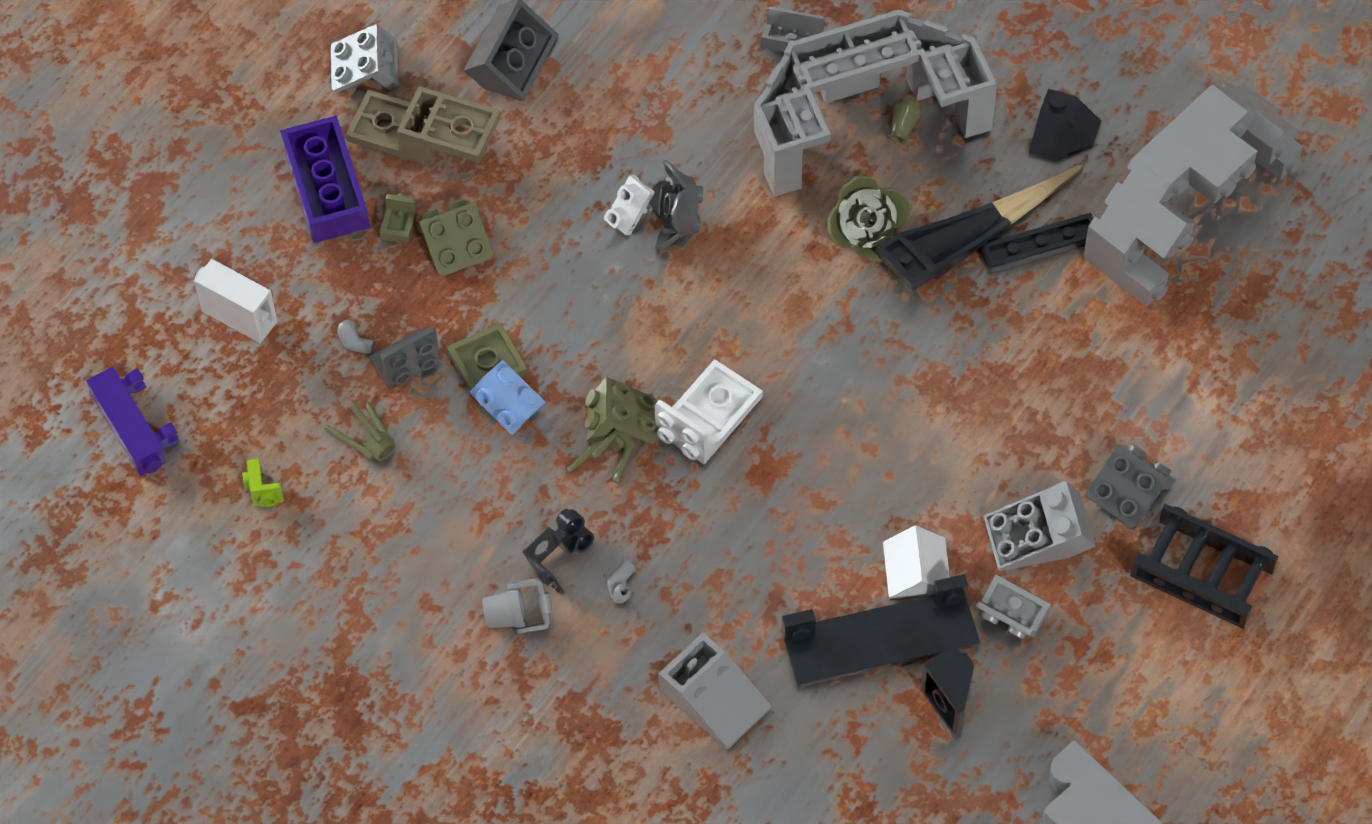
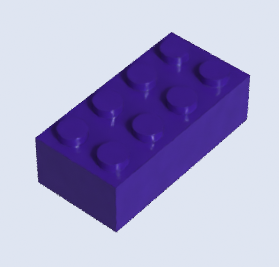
(325, 179)

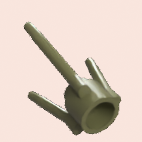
(614, 439)
(378, 441)

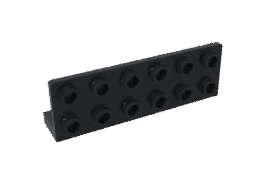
(880, 635)

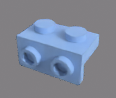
(507, 397)

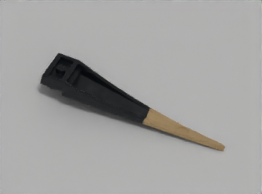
(940, 246)

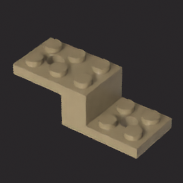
(423, 125)

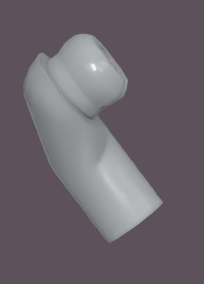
(351, 340)
(617, 583)

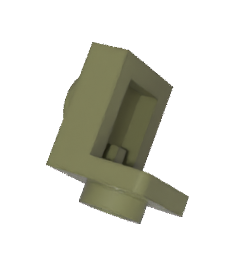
(398, 218)

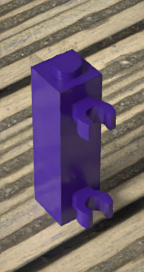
(127, 421)

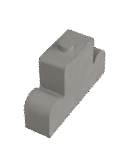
(1090, 793)

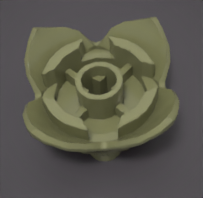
(887, 211)

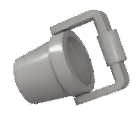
(508, 607)

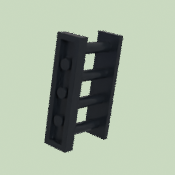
(1192, 591)

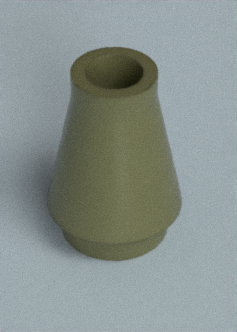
(904, 118)

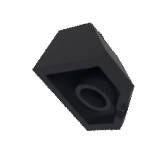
(1063, 127)

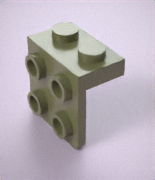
(455, 237)
(620, 408)

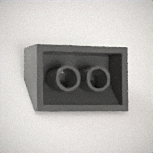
(511, 50)

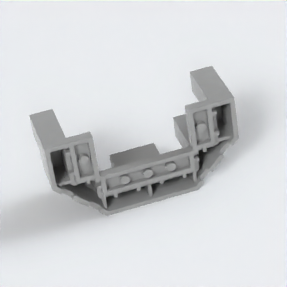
(850, 63)
(1205, 147)

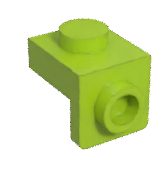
(261, 494)

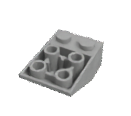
(1040, 528)
(713, 691)

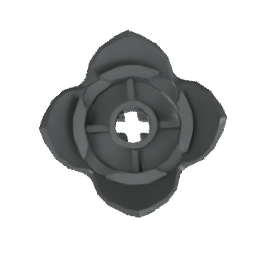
(677, 203)

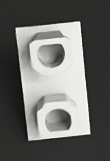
(629, 205)

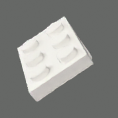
(706, 412)

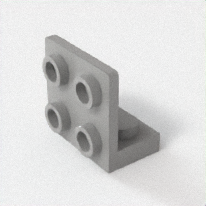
(365, 56)

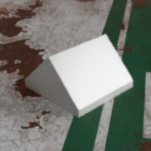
(914, 563)

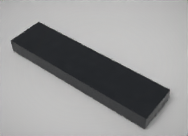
(1036, 243)

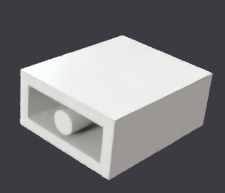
(235, 300)

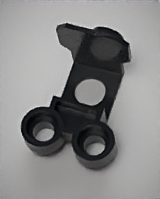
(569, 536)

